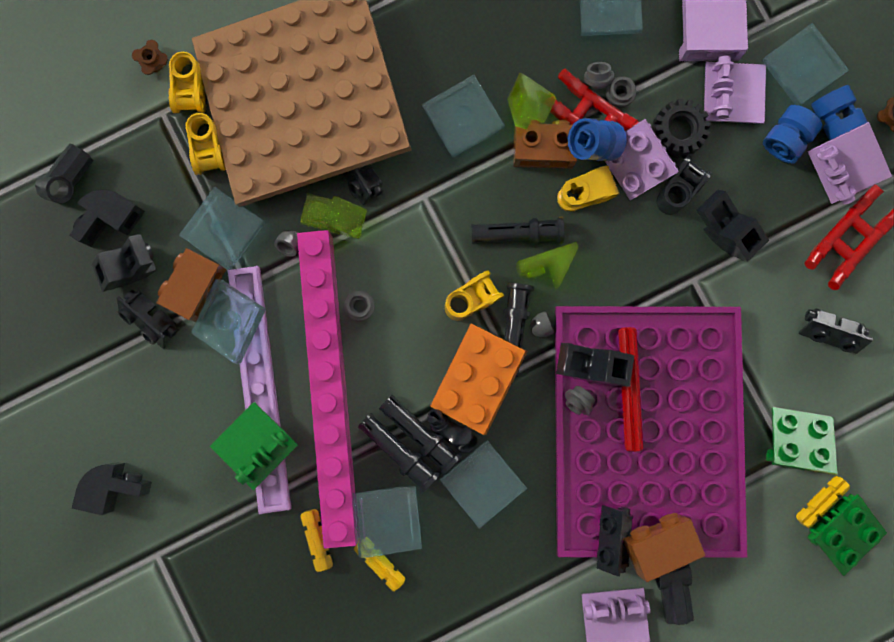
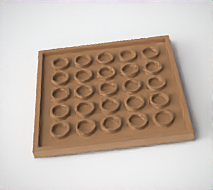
(299, 96)

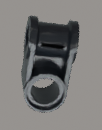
(684, 184)

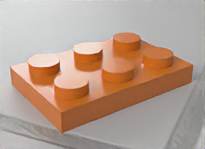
(478, 379)

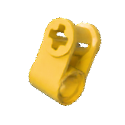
(186, 90)
(204, 150)
(591, 187)
(477, 294)

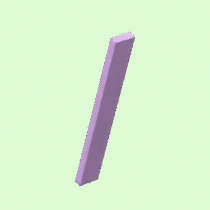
(260, 387)

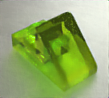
(529, 101)
(333, 215)
(555, 260)

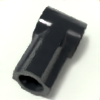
(67, 172)
(676, 595)

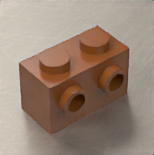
(543, 145)
(189, 284)
(663, 546)

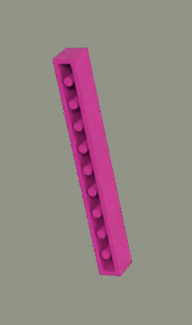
(328, 388)

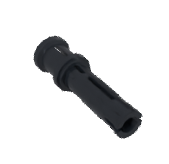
(532, 231)
(517, 313)
(430, 444)
(409, 462)

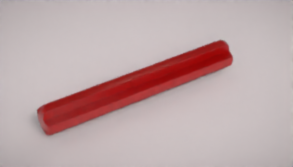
(631, 395)

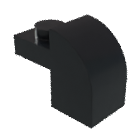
(102, 209)
(730, 230)
(124, 265)
(595, 365)
(100, 486)

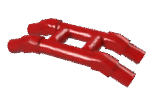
(589, 99)
(833, 241)

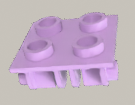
(734, 91)
(642, 162)
(850, 164)
(616, 616)

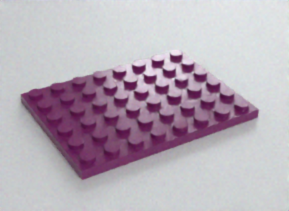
(689, 428)

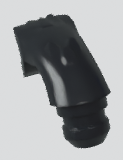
(458, 436)

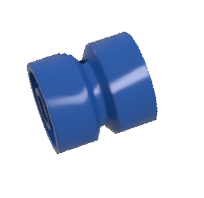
(837, 102)
(794, 130)
(597, 140)

